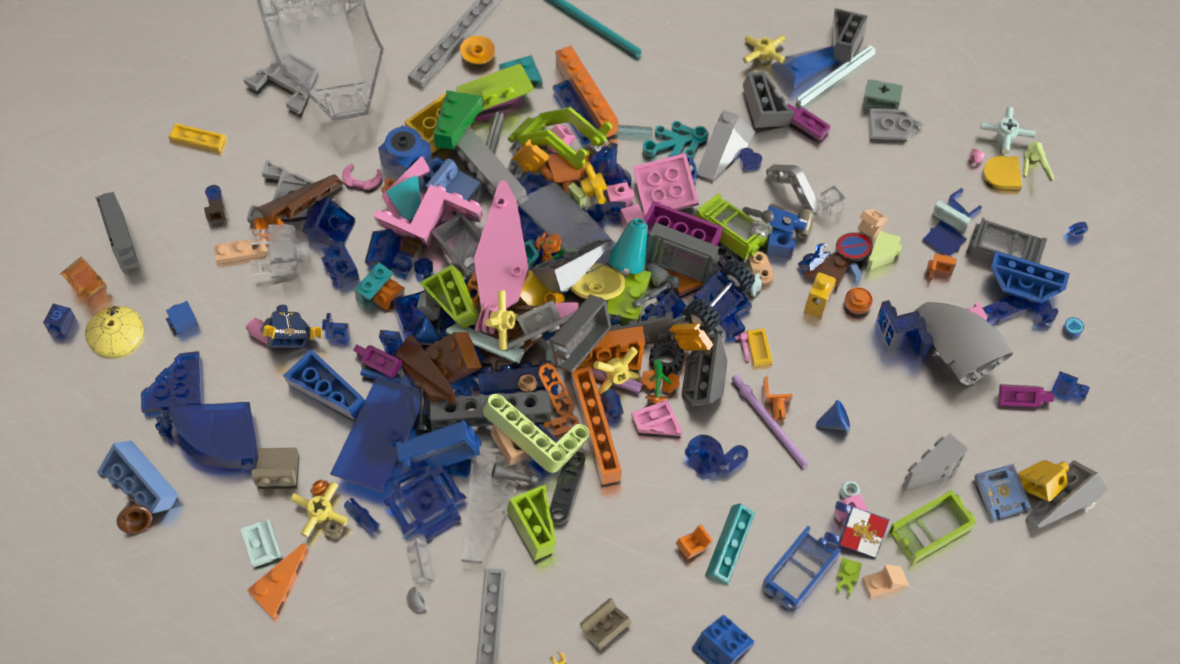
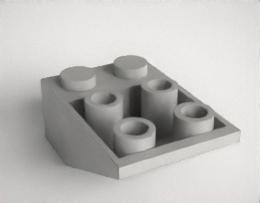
(936, 463)

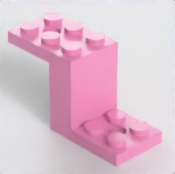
(429, 214)

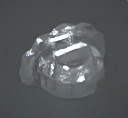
(760, 229)

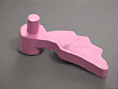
(743, 338)

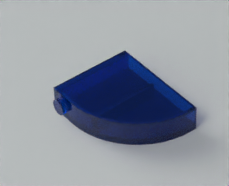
(216, 433)

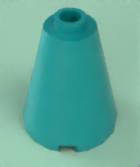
(630, 248)

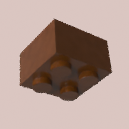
(455, 356)

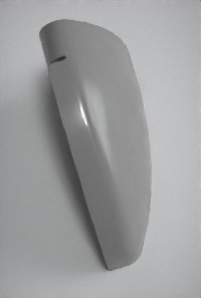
(964, 340)

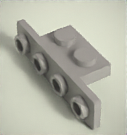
(538, 321)

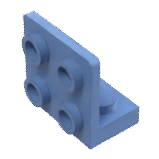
(454, 180)

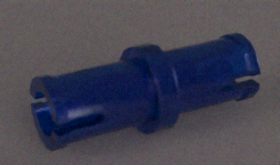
(362, 515)

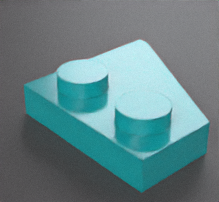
(529, 67)

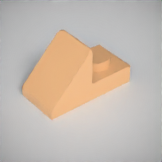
(871, 222)
(885, 581)

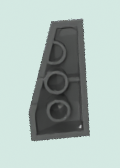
(567, 271)

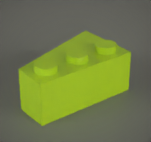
(533, 521)

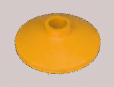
(477, 49)

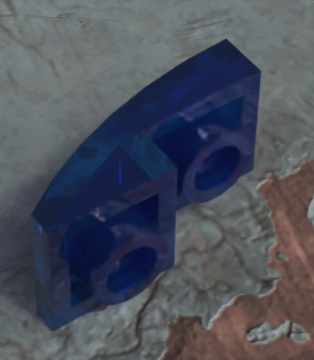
(611, 209)

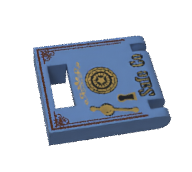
(1004, 494)

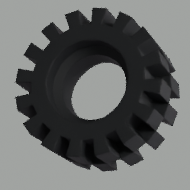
(667, 347)

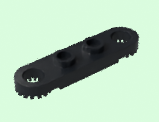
(566, 488)

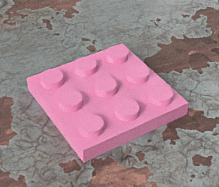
(666, 182)

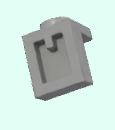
(429, 306)

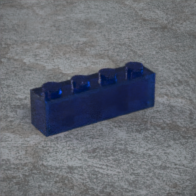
(506, 379)

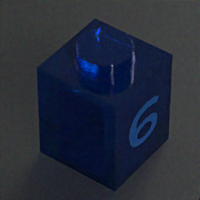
(59, 320)

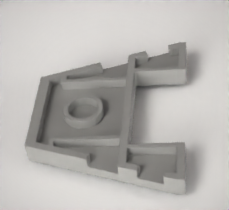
(279, 76)
(287, 183)

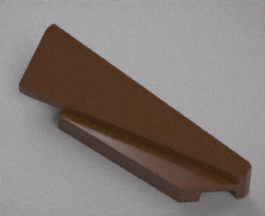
(299, 200)
(424, 372)

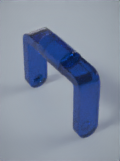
(959, 207)

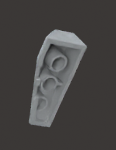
(726, 142)
(1082, 490)

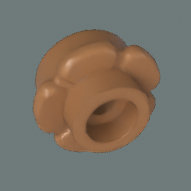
(527, 383)

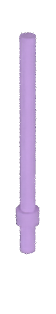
(747, 392)

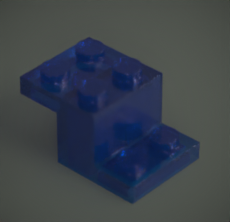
(904, 331)

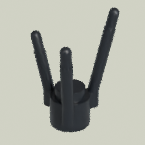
(422, 422)

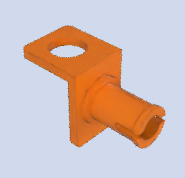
(777, 400)

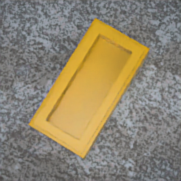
(759, 347)

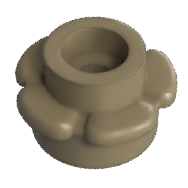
(335, 532)

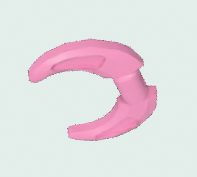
(368, 185)

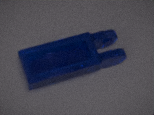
(1006, 308)

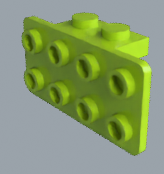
(499, 86)

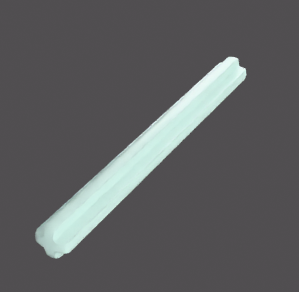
(835, 76)

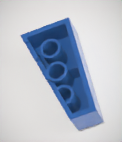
(324, 384)

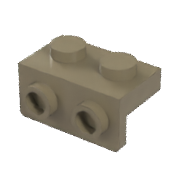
(604, 623)

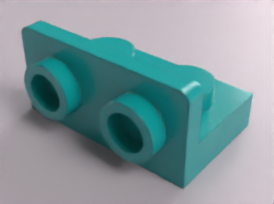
(372, 283)

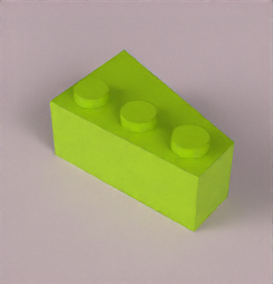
(635, 287)
(453, 295)

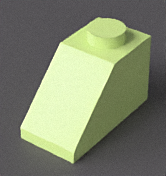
(884, 250)

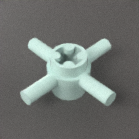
(1007, 130)

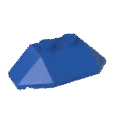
(1028, 278)

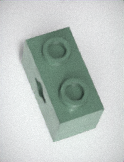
(882, 95)

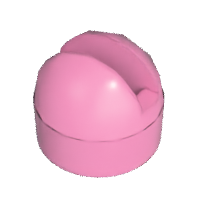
(976, 156)

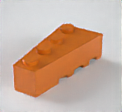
(616, 345)

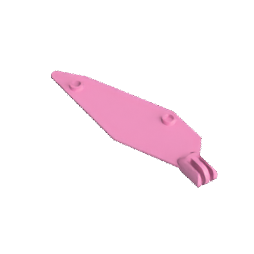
(500, 256)

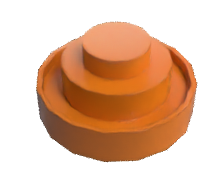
(858, 300)

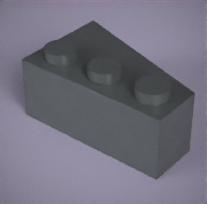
(847, 33)
(764, 102)

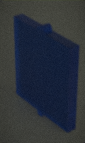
(944, 239)

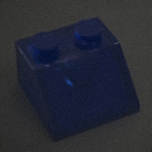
(328, 222)

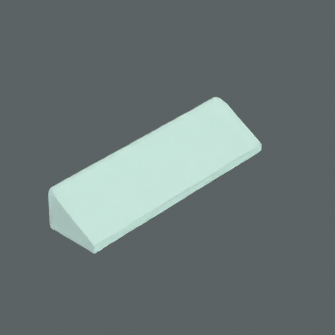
(489, 343)

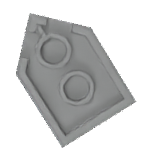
(892, 124)

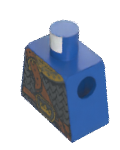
(779, 214)

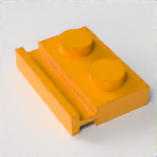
(530, 157)
(691, 337)

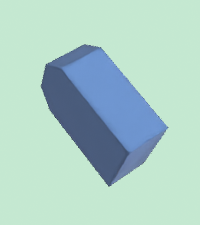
(855, 272)

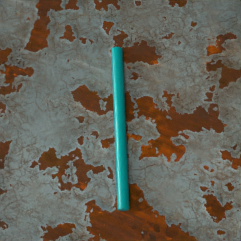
(598, 26)

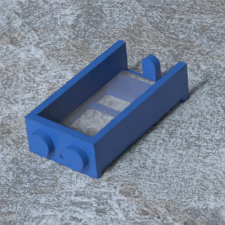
(440, 447)
(799, 570)

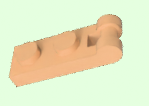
(238, 251)

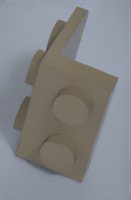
(276, 467)

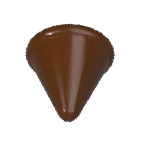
(134, 518)

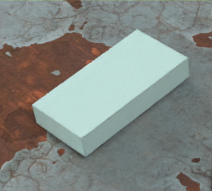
(951, 216)

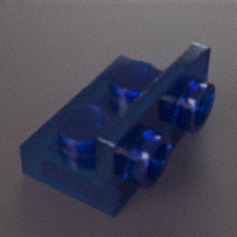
(382, 248)
(665, 303)

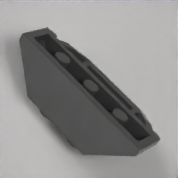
(705, 373)

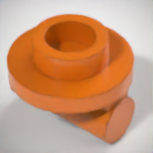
(319, 488)

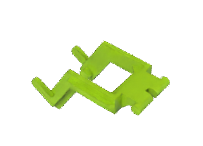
(534, 130)

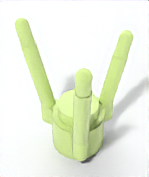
(1036, 153)

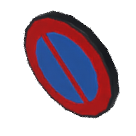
(854, 246)

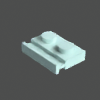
(260, 543)

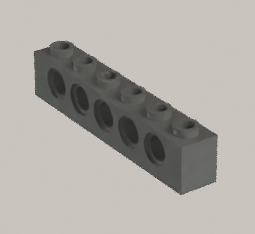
(441, 418)

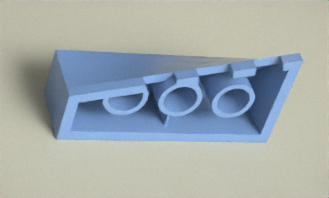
(137, 476)

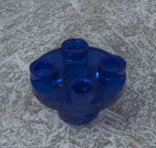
(705, 454)

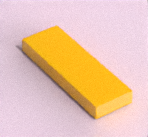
(197, 137)

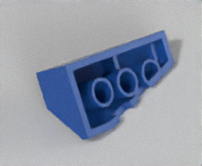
(805, 65)

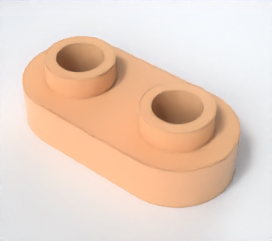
(761, 267)

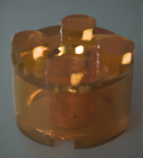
(83, 279)

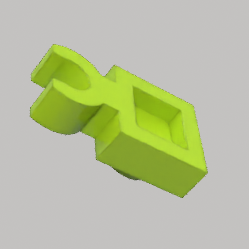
(848, 573)

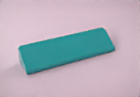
(730, 543)

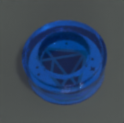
(1078, 229)

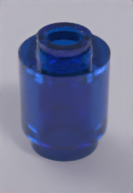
(612, 405)

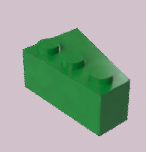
(455, 117)

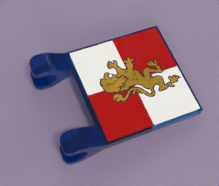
(861, 530)

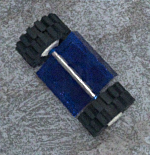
(719, 295)

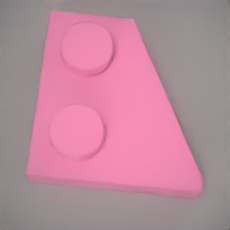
(657, 420)

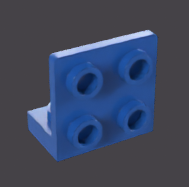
(722, 642)

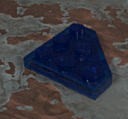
(175, 385)

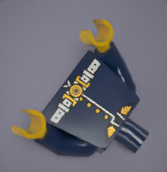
(288, 329)

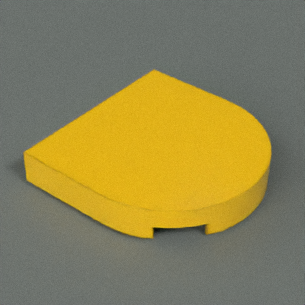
(1003, 172)

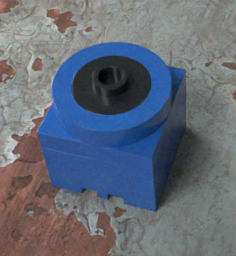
(402, 149)

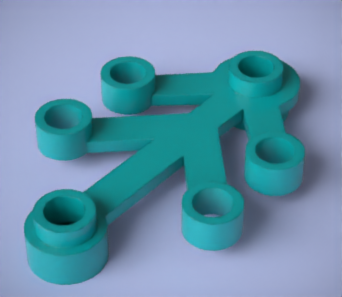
(676, 139)

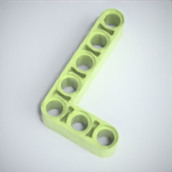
(534, 441)

